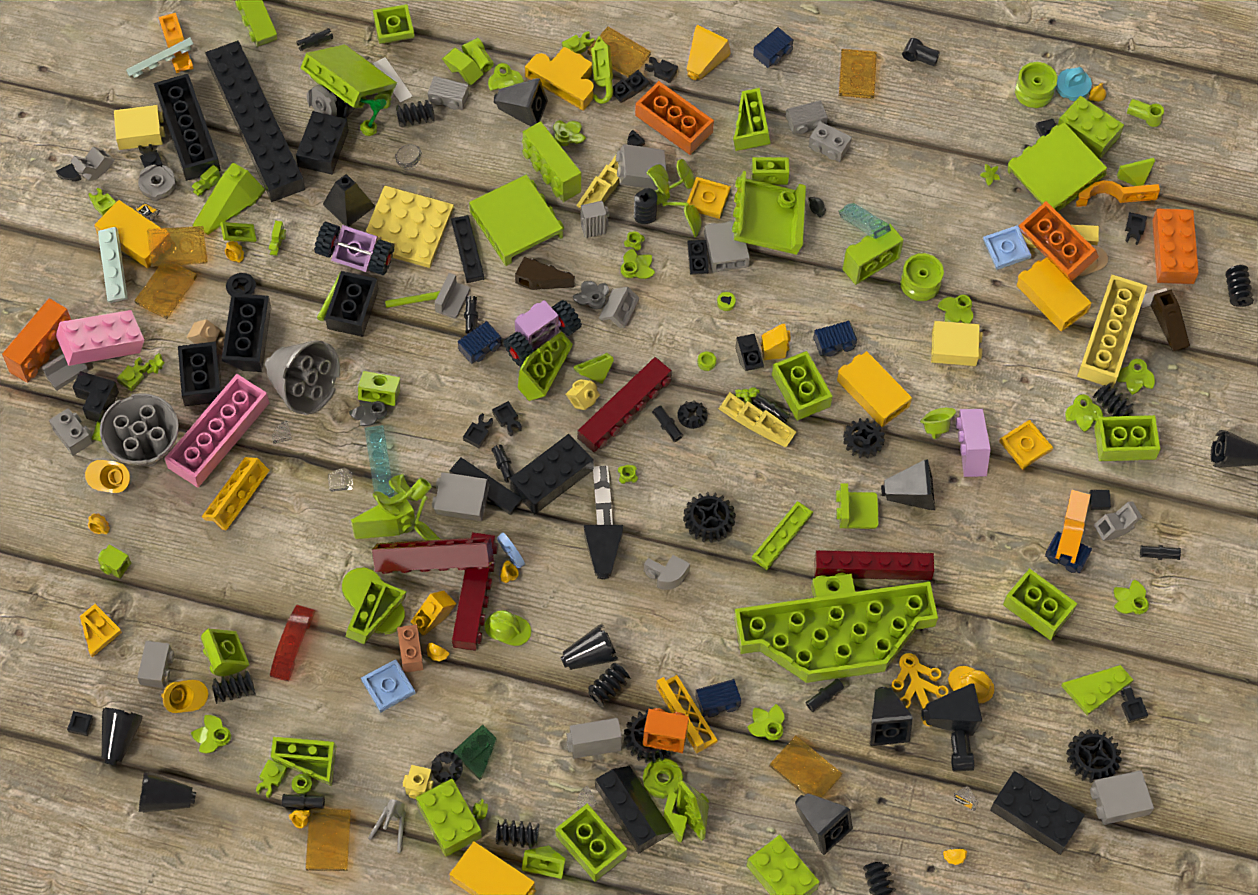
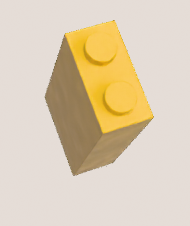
(131, 229)
(1053, 293)
(874, 388)
(486, 874)

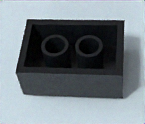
(322, 142)
(352, 303)
(199, 373)

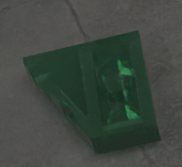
(477, 750)

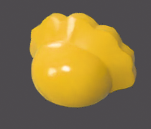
(1097, 93)
(234, 251)
(98, 524)
(509, 572)
(436, 652)
(300, 818)
(955, 856)

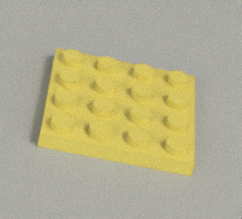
(410, 223)

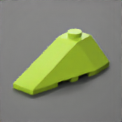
(231, 195)
(695, 807)

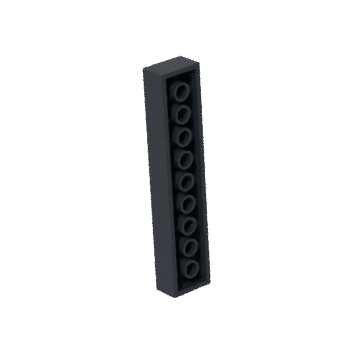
(255, 121)

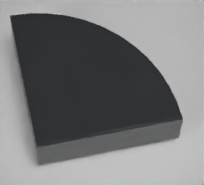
(635, 139)
(68, 173)

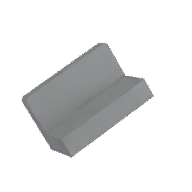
(451, 297)
(619, 306)
(61, 374)

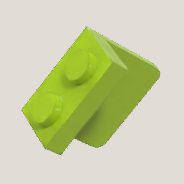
(856, 509)

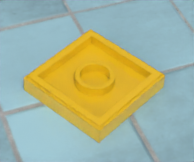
(709, 197)
(1026, 444)

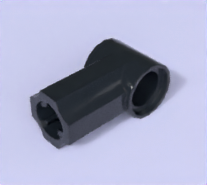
(916, 50)
(961, 758)

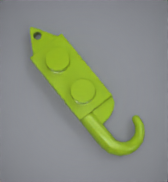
(602, 69)

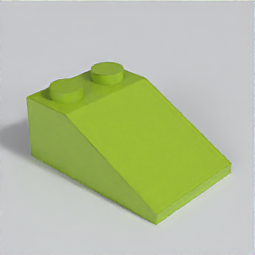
(378, 523)

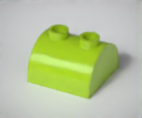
(393, 24)
(224, 652)

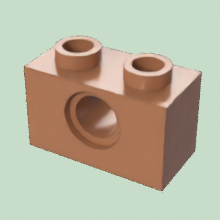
(410, 648)

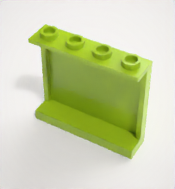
(346, 73)
(1057, 167)
(515, 218)
(763, 220)

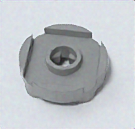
(322, 100)
(160, 190)

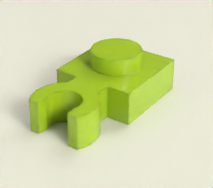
(578, 44)
(208, 179)
(101, 202)
(278, 235)
(133, 376)
(271, 775)

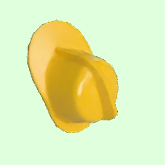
(107, 476)
(966, 675)
(184, 696)

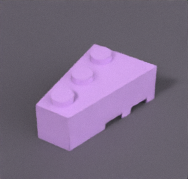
(973, 442)

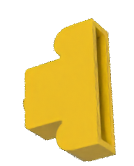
(564, 76)

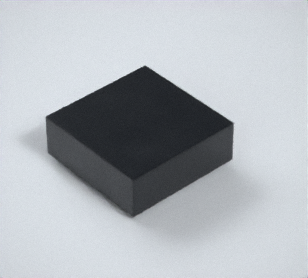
(1100, 500)
(80, 723)

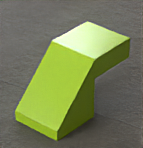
(461, 63)
(675, 821)

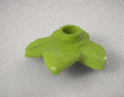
(504, 80)
(568, 133)
(638, 264)
(955, 311)
(1136, 378)
(1083, 414)
(1129, 597)
(765, 721)
(208, 735)

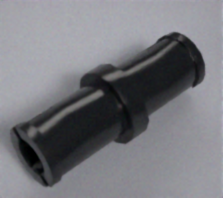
(314, 39)
(471, 314)
(772, 408)
(667, 423)
(503, 462)
(1160, 552)
(824, 695)
(303, 801)

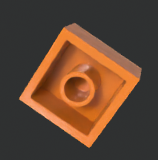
(665, 730)

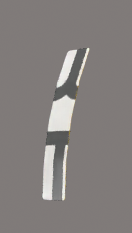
(602, 495)

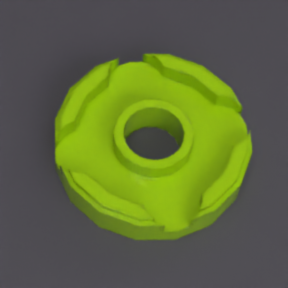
(657, 788)

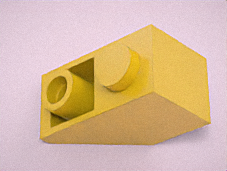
(775, 343)
(433, 611)

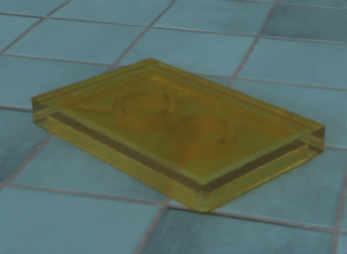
(625, 54)
(857, 73)
(177, 246)
(165, 289)
(805, 768)
(328, 840)

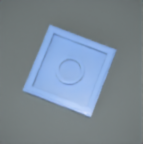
(1007, 247)
(388, 685)

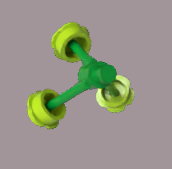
(380, 102)

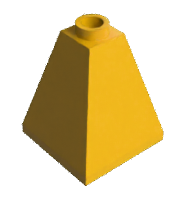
(706, 52)

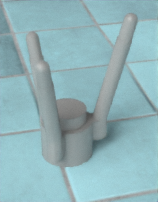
(392, 812)

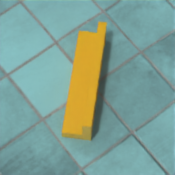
(236, 492)
(672, 701)

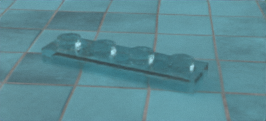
(864, 220)
(379, 459)

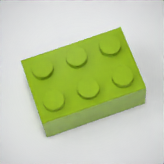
(1092, 126)
(872, 255)
(801, 385)
(1127, 438)
(1040, 604)
(449, 817)
(591, 842)
(782, 870)

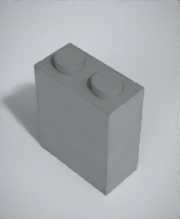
(635, 162)
(723, 249)
(461, 496)
(594, 738)
(1121, 797)

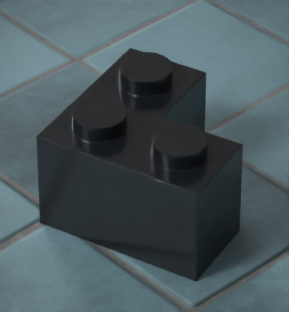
(97, 392)

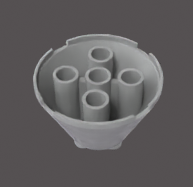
(304, 375)
(139, 429)

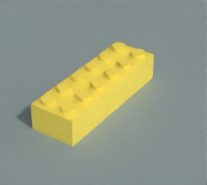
(1112, 331)

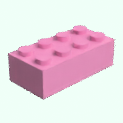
(99, 337)

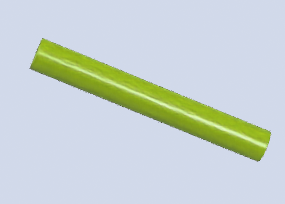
(411, 299)
(322, 314)

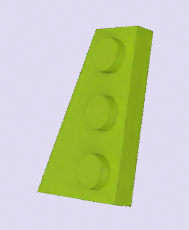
(1097, 688)

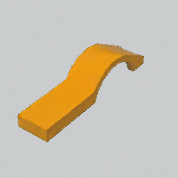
(173, 36)
(1123, 194)
(1073, 525)

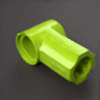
(476, 51)
(1151, 113)

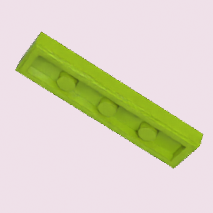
(782, 535)

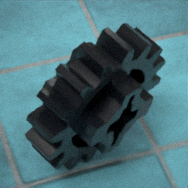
(863, 438)

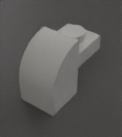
(94, 164)
(1119, 523)
(669, 576)

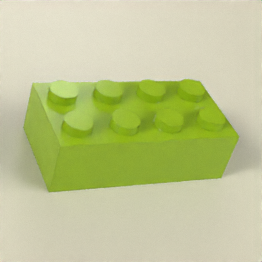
(551, 162)

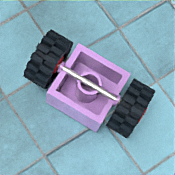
(354, 248)
(540, 326)

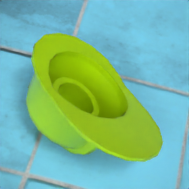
(938, 421)
(508, 628)

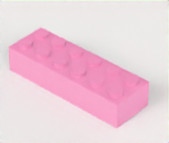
(217, 430)

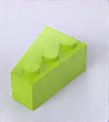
(257, 21)
(751, 123)
(374, 607)
(306, 756)

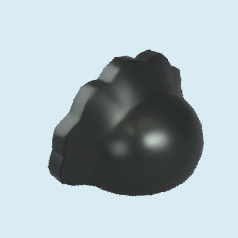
(817, 206)

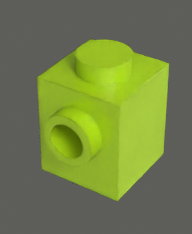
(113, 561)

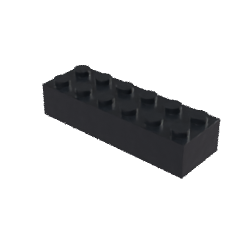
(186, 126)

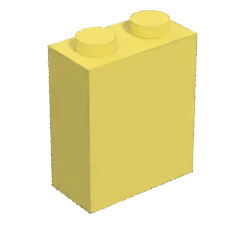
(139, 127)
(956, 343)

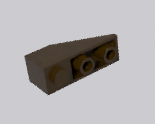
(541, 276)
(1170, 319)

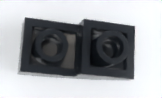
(630, 87)
(697, 257)

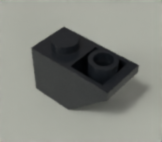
(748, 352)

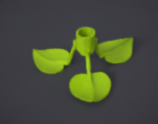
(661, 180)
(416, 492)

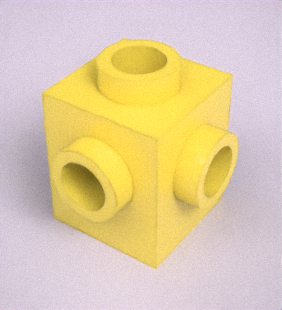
(583, 394)
(418, 781)

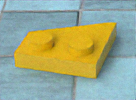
(98, 629)

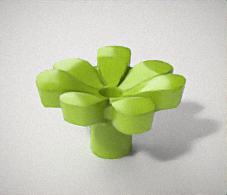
(747, 394)

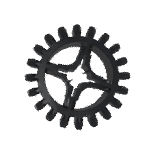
(704, 508)
(633, 732)
(1110, 764)

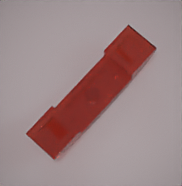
(290, 642)

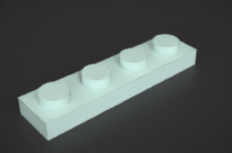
(167, 54)
(112, 265)

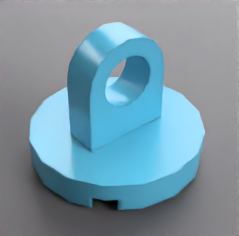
(1073, 83)

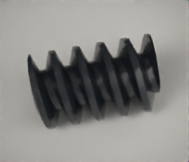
(415, 113)
(645, 206)
(1238, 286)
(1112, 401)
(607, 684)
(233, 686)
(517, 834)
(878, 879)

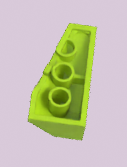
(542, 367)

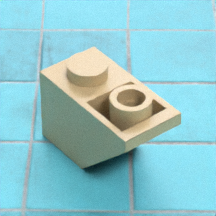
(204, 332)

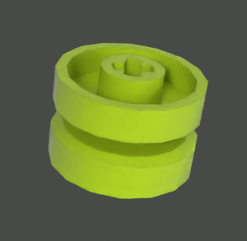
(1036, 84)
(921, 277)

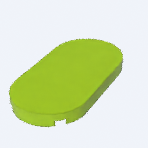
(353, 587)

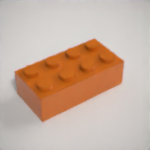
(674, 117)
(1058, 241)
(1175, 246)
(35, 341)

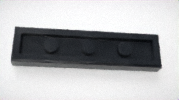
(467, 249)
(497, 492)

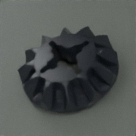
(245, 280)
(694, 421)
(456, 767)

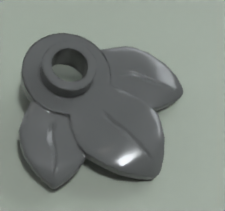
(592, 294)
(368, 413)

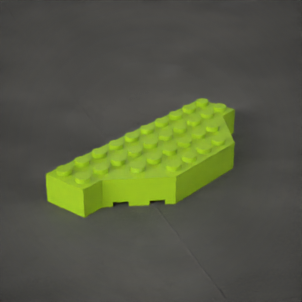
(837, 632)

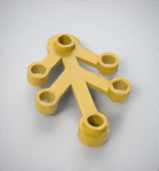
(917, 684)

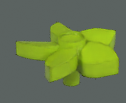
(990, 174)
(156, 364)

